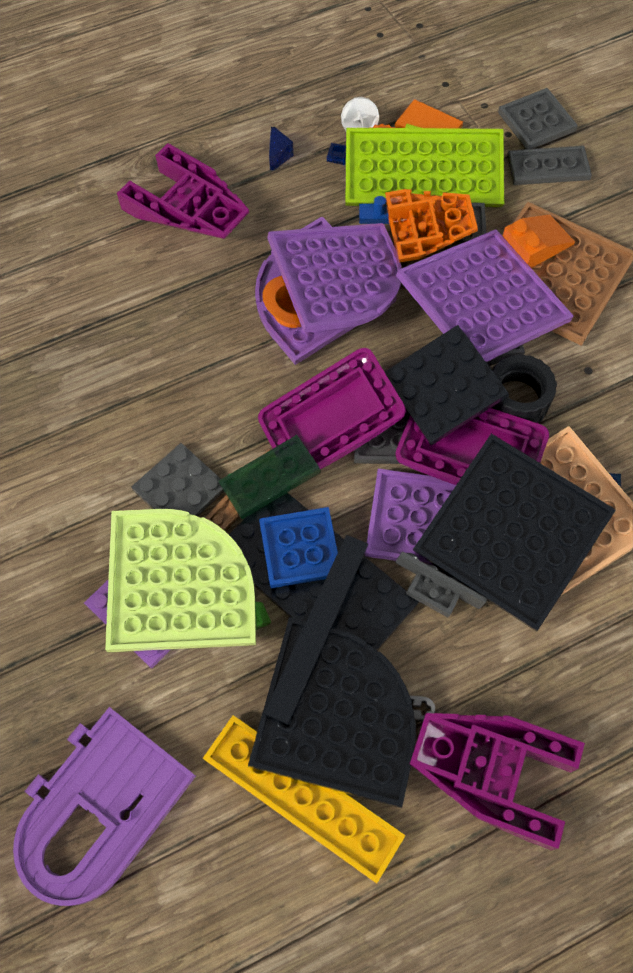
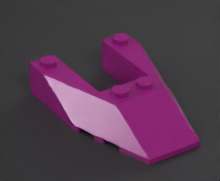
(194, 204)
(480, 765)

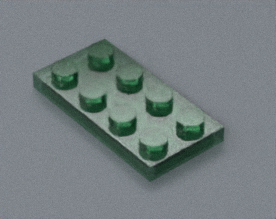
(269, 476)

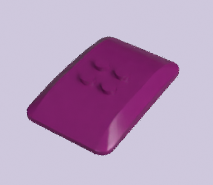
(335, 409)
(455, 452)

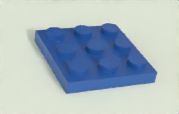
(298, 546)

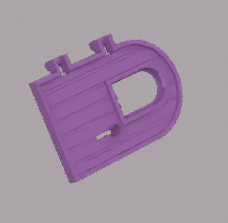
(107, 782)

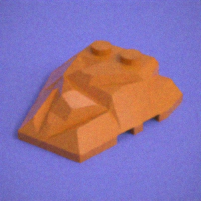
(427, 221)

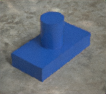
(374, 213)

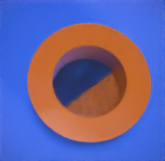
(279, 303)

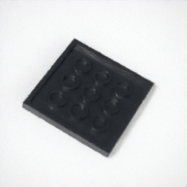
(446, 384)

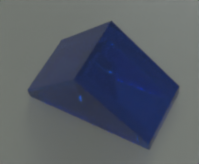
(280, 148)

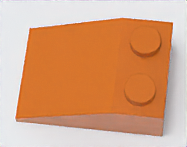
(537, 238)

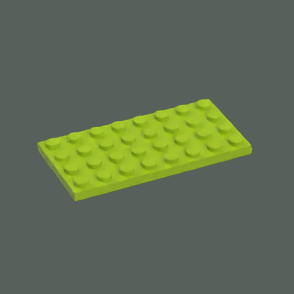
(425, 161)

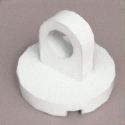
(359, 113)

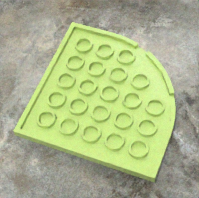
(176, 584)

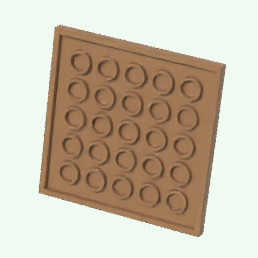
(582, 274)

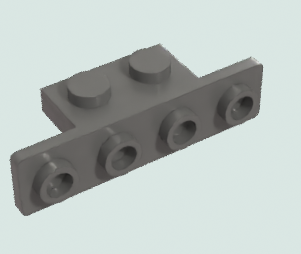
(435, 588)

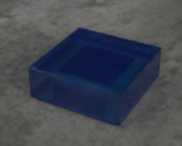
(337, 154)

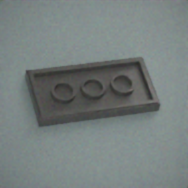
(549, 165)

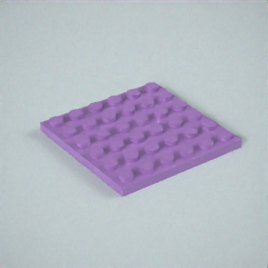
(486, 293)

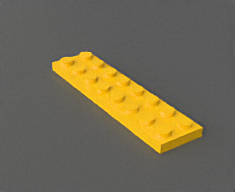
(320, 812)

